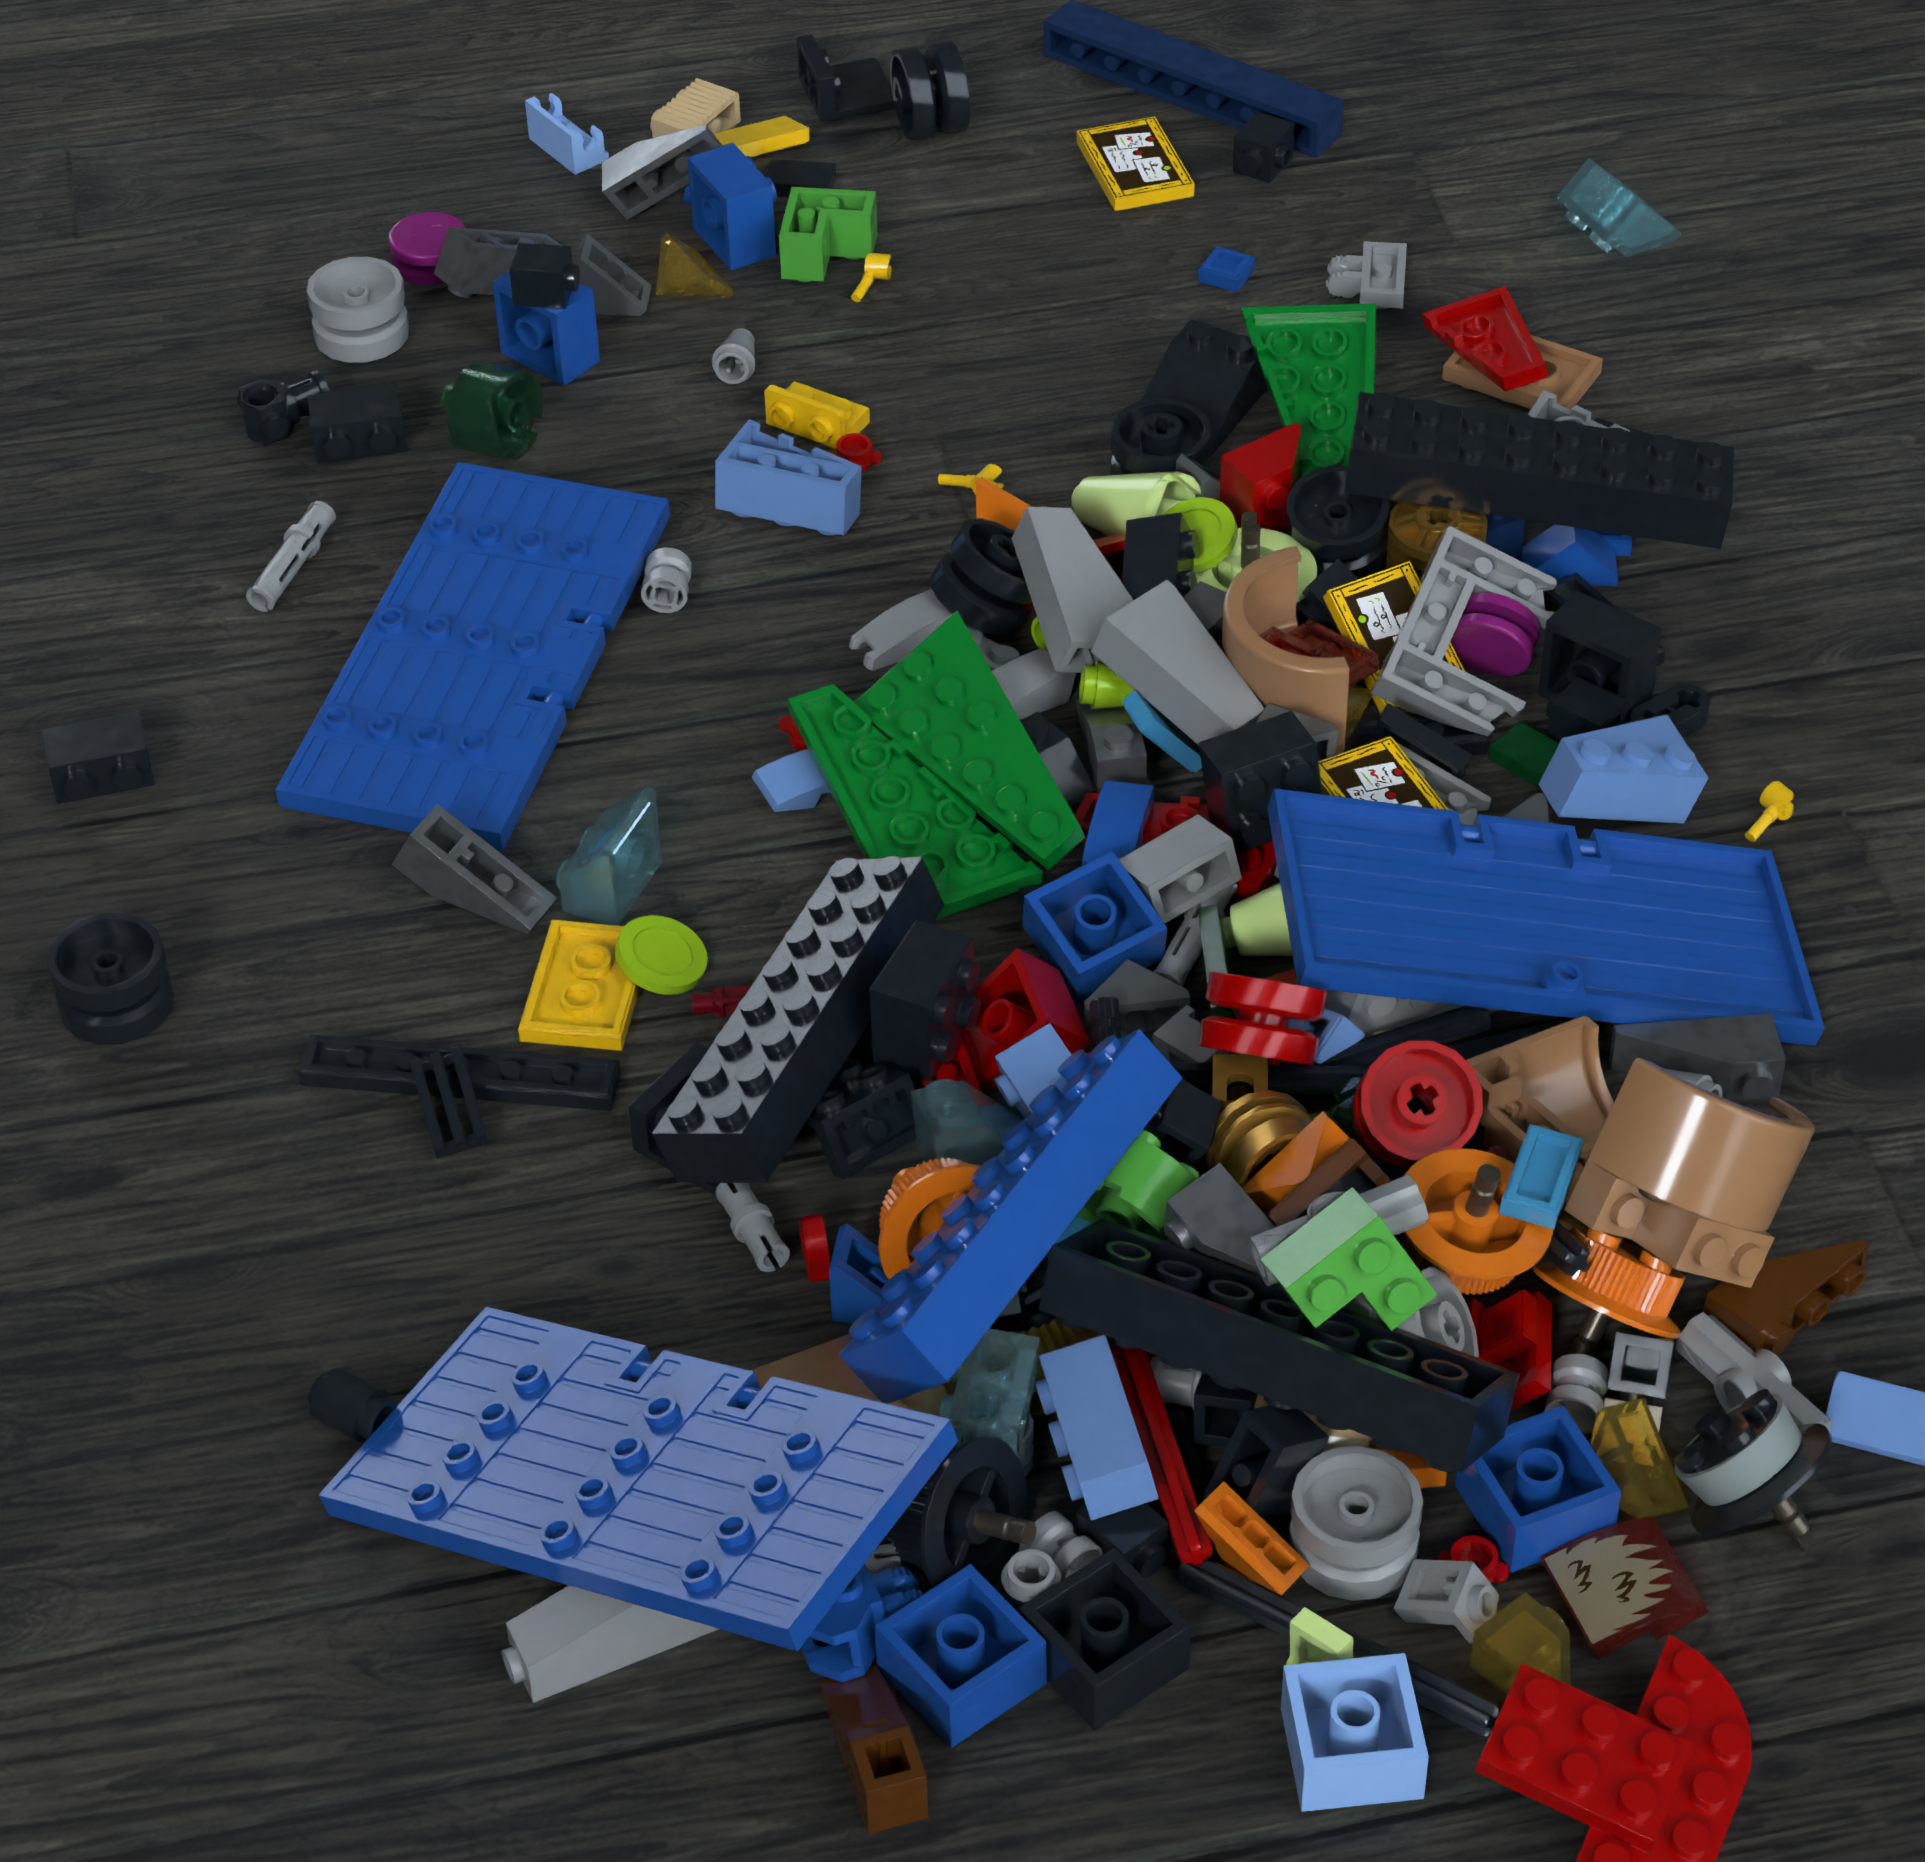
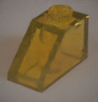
(1519, 1635)

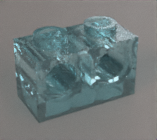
(996, 1395)

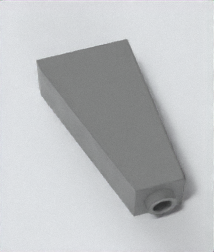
(1067, 584)
(1176, 664)
(585, 1637)

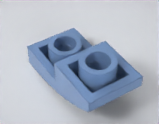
(791, 782)

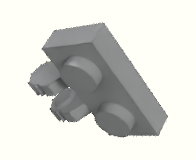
(1376, 275)

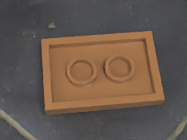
(1568, 373)

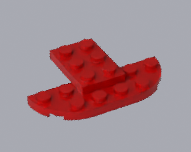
(1642, 1782)

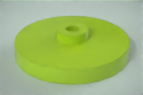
(1214, 527)
(661, 955)

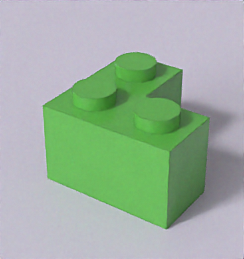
(825, 225)
(1344, 1255)

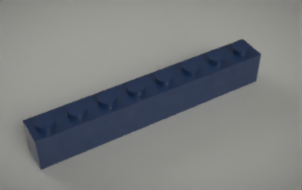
(1189, 75)

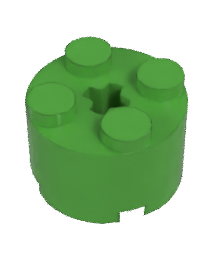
(1139, 1188)

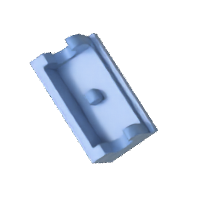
(562, 137)

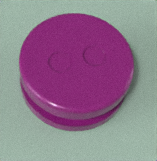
(417, 245)
(1496, 635)

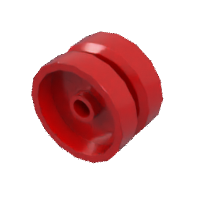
(1262, 1018)
(1423, 1074)

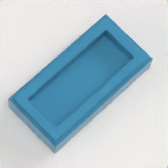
(1162, 731)
(1541, 1176)

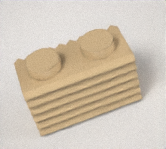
(698, 106)

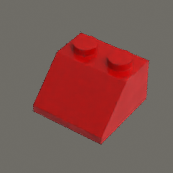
(1261, 477)
(1014, 1004)

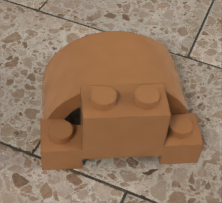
(1266, 597)
(1549, 1083)
(1690, 1174)

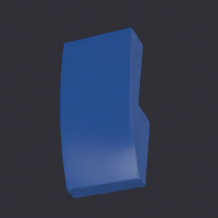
(1118, 820)

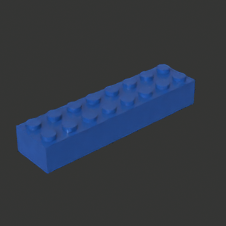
(1009, 1217)

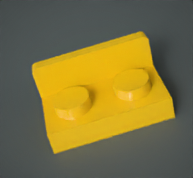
(813, 413)

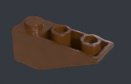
(1788, 1294)
(877, 1750)

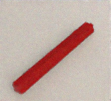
(1162, 1454)

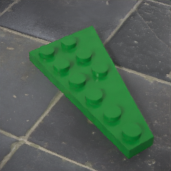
(1314, 371)
(965, 731)
(903, 807)

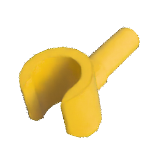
(875, 267)
(989, 472)
(1777, 802)

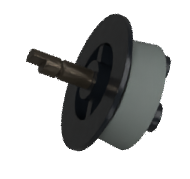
(1751, 1465)

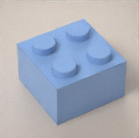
(1354, 1732)

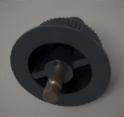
(967, 1514)

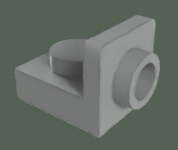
(1447, 1595)

